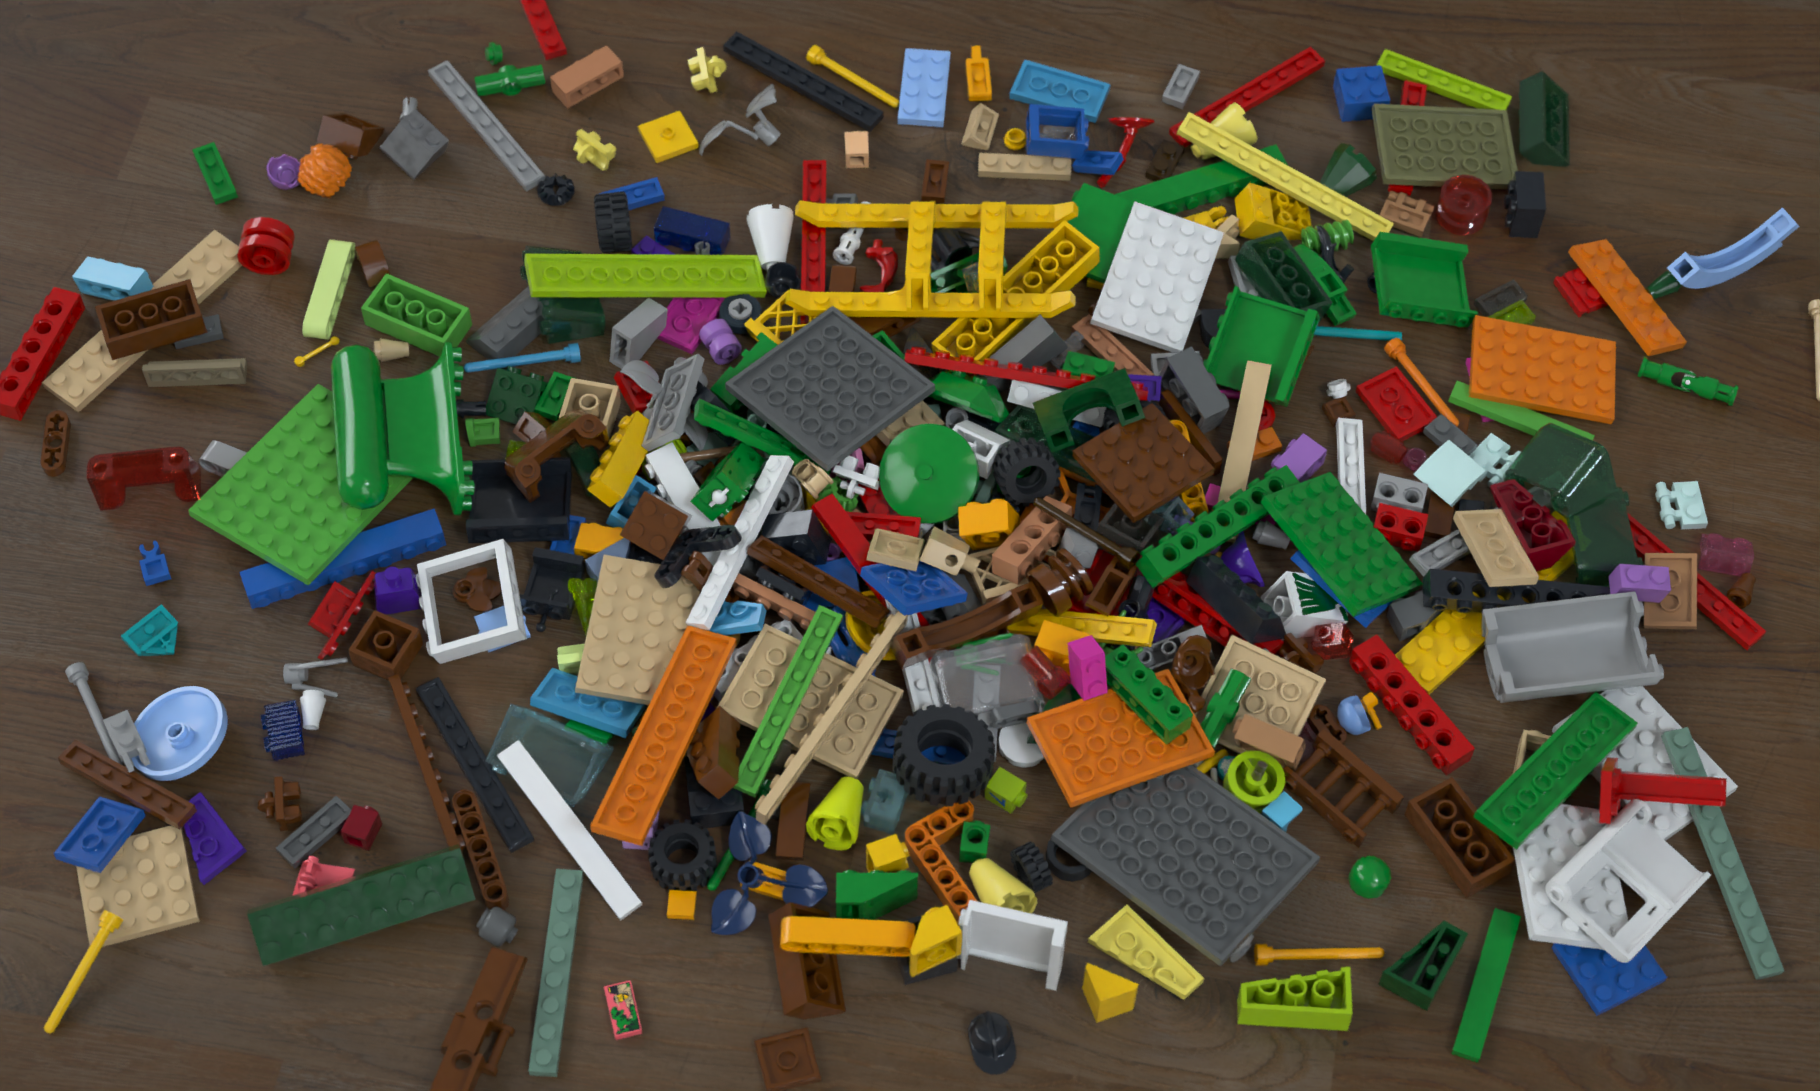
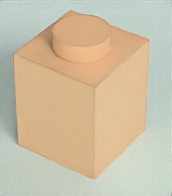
(856, 149)

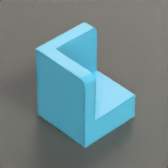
(1282, 811)

